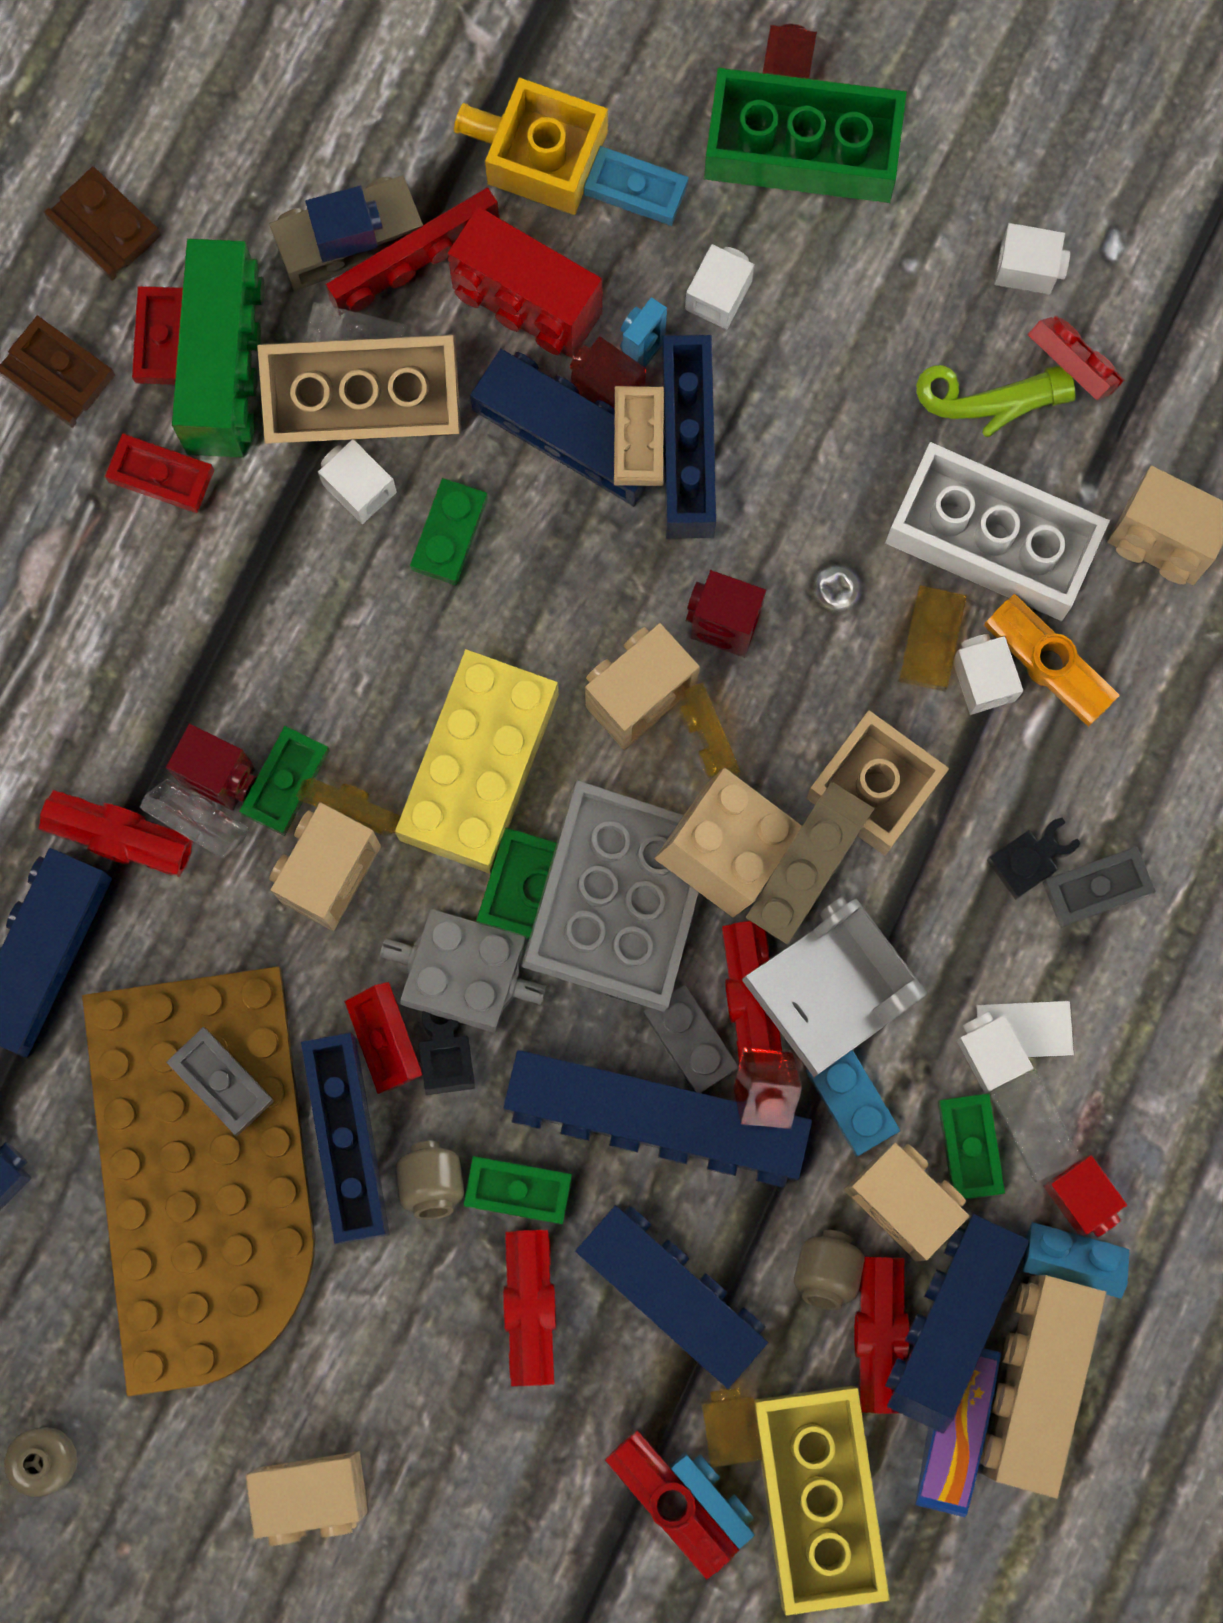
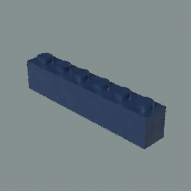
(651, 1115)

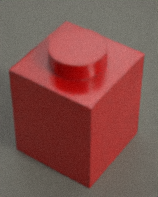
(1086, 1197)

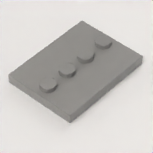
(607, 905)

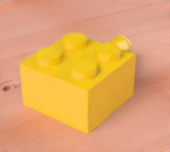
(539, 144)

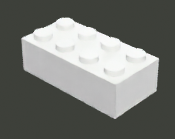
(997, 531)

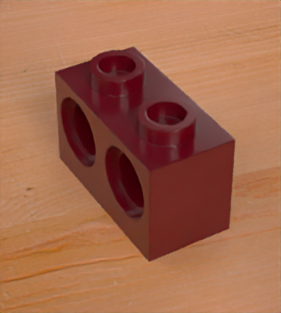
(725, 612)
(212, 767)

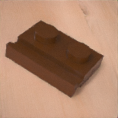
(102, 223)
(55, 371)

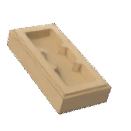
(638, 436)

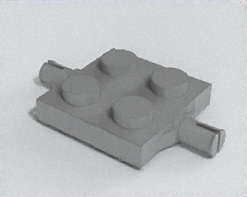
(463, 971)

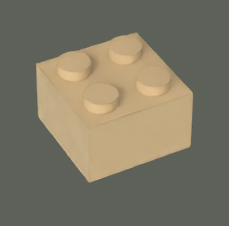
(1170, 527)
(640, 684)
(886, 774)
(728, 842)
(324, 865)
(908, 1201)
(307, 1496)

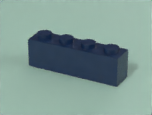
(552, 419)
(689, 437)
(44, 942)
(345, 1138)
(672, 1296)
(957, 1323)

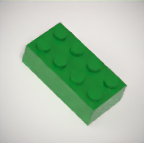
(805, 135)
(217, 348)

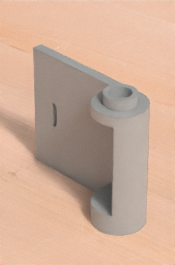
(835, 986)

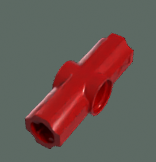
(115, 833)
(745, 951)
(529, 1308)
(880, 1330)
(692, 1531)

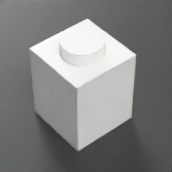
(1031, 259)
(719, 285)
(356, 480)
(987, 673)
(993, 1051)

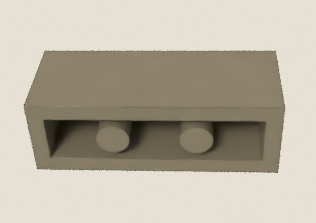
(298, 243)
(809, 862)

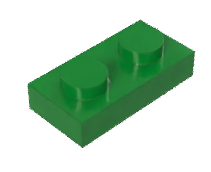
(449, 531)
(274, 792)
(971, 1146)
(517, 1190)

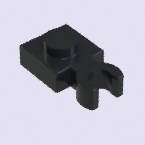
(1028, 861)
(445, 1059)

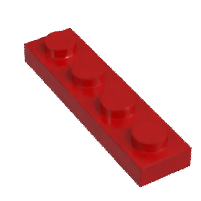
(400, 260)

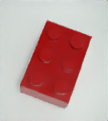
(525, 283)

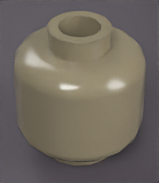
(429, 1180)
(829, 1270)
(31, 1476)

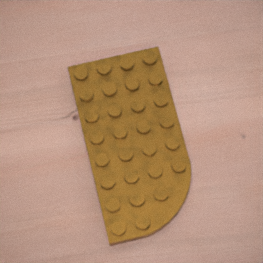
(200, 1221)

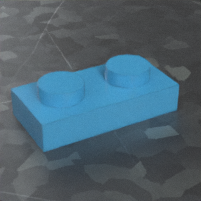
(636, 185)
(644, 331)
(854, 1104)
(1076, 1259)
(729, 1513)

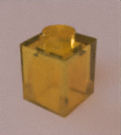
(730, 1428)

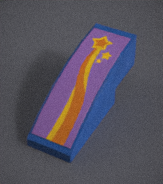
(954, 1457)

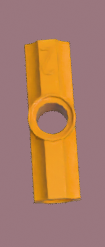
(1075, 683)

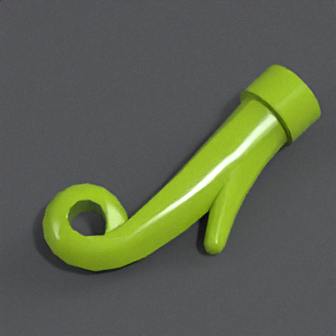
(1004, 402)

